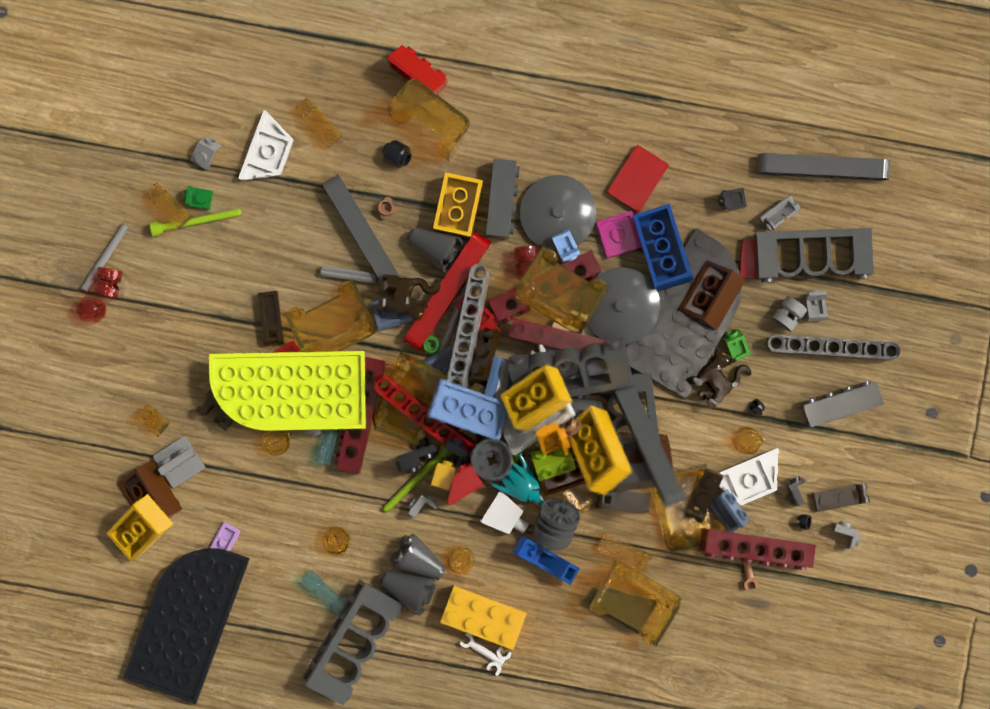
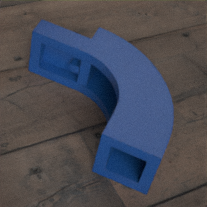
(546, 560)

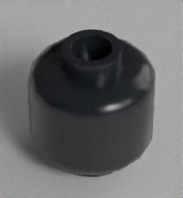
(396, 154)

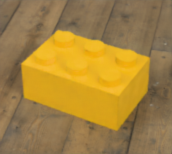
(458, 205)
(536, 398)
(139, 528)

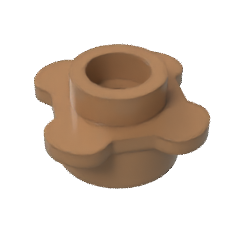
(391, 208)
(571, 426)

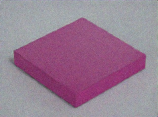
(618, 234)

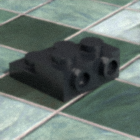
(411, 461)

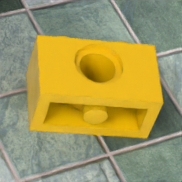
(444, 475)

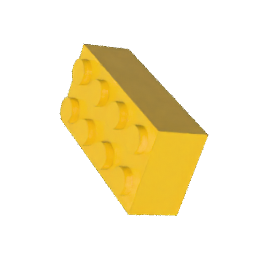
(599, 451)
(483, 617)

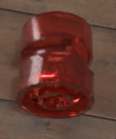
(525, 256)
(107, 282)

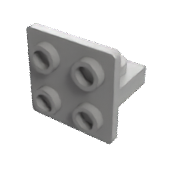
(179, 462)

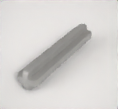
(348, 274)

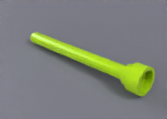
(159, 228)
(443, 453)

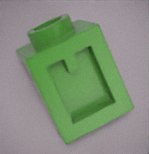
(736, 344)

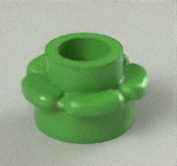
(427, 345)

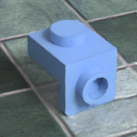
(566, 245)

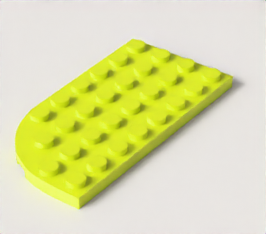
(291, 389)

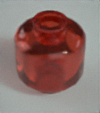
(91, 309)

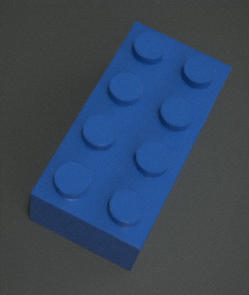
(663, 247)

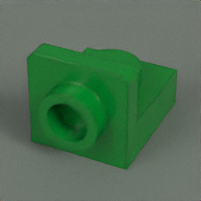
(198, 198)

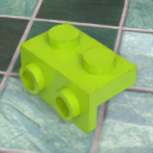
(552, 464)

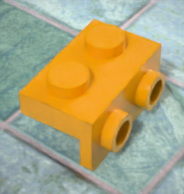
(552, 438)

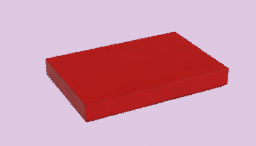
(638, 178)

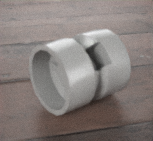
(791, 307)

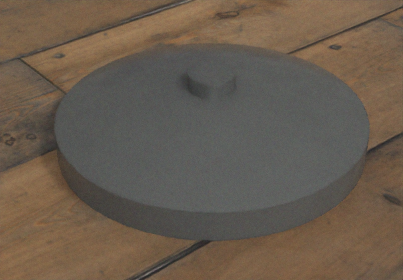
(555, 206)
(627, 308)

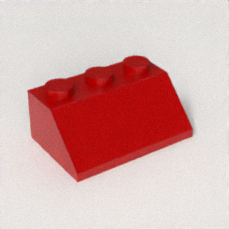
(412, 67)
(464, 483)

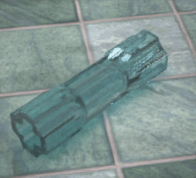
(326, 448)
(323, 592)

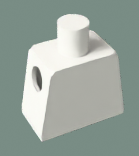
(504, 515)

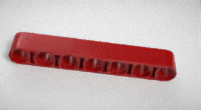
(449, 289)
(419, 415)

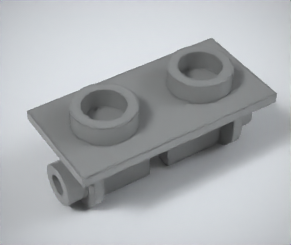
(775, 215)

